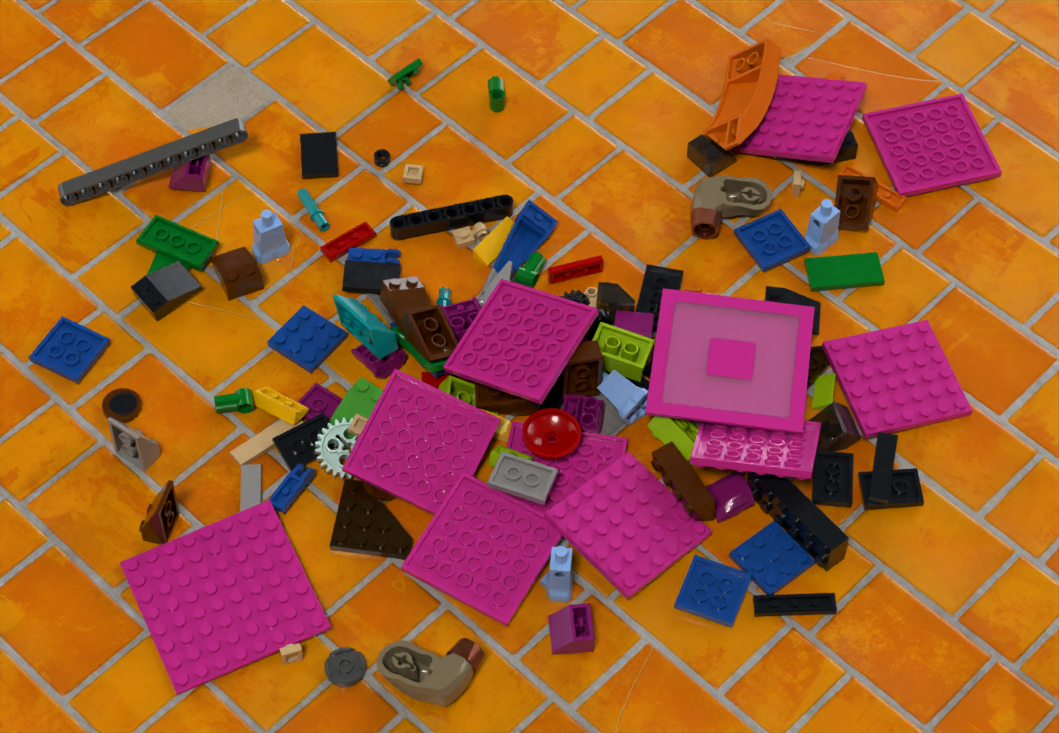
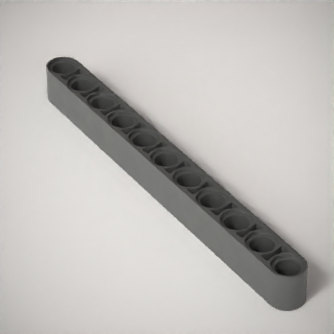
(152, 162)

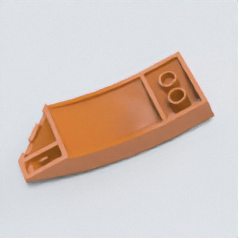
(746, 93)

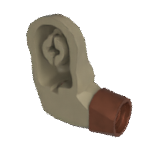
(726, 198)
(426, 675)

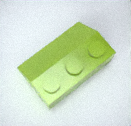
(623, 350)
(680, 431)

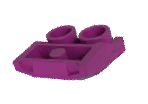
(461, 316)
(383, 367)
(587, 411)
(731, 496)

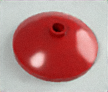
(551, 425)

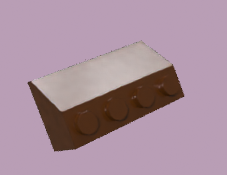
(685, 483)

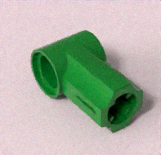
(496, 94)
(530, 272)
(239, 401)

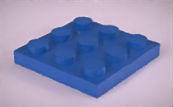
(772, 240)
(307, 339)
(69, 350)
(772, 558)
(713, 591)

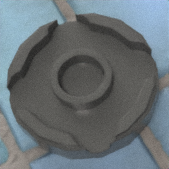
(345, 667)

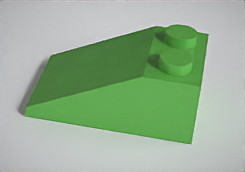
(360, 400)

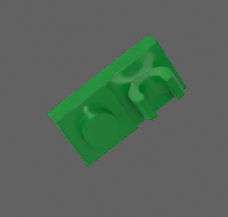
(400, 76)

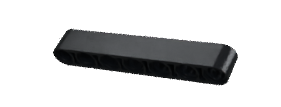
(451, 217)

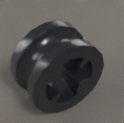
(382, 162)

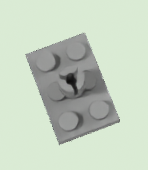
(522, 478)

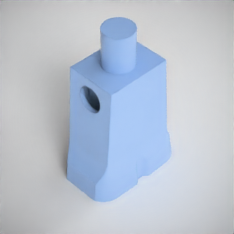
(823, 227)
(269, 238)
(624, 395)
(560, 575)

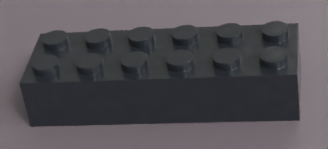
(799, 518)

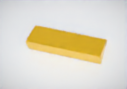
(491, 245)
(279, 405)

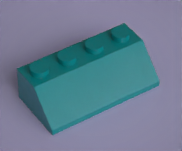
(365, 326)

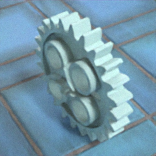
(332, 457)

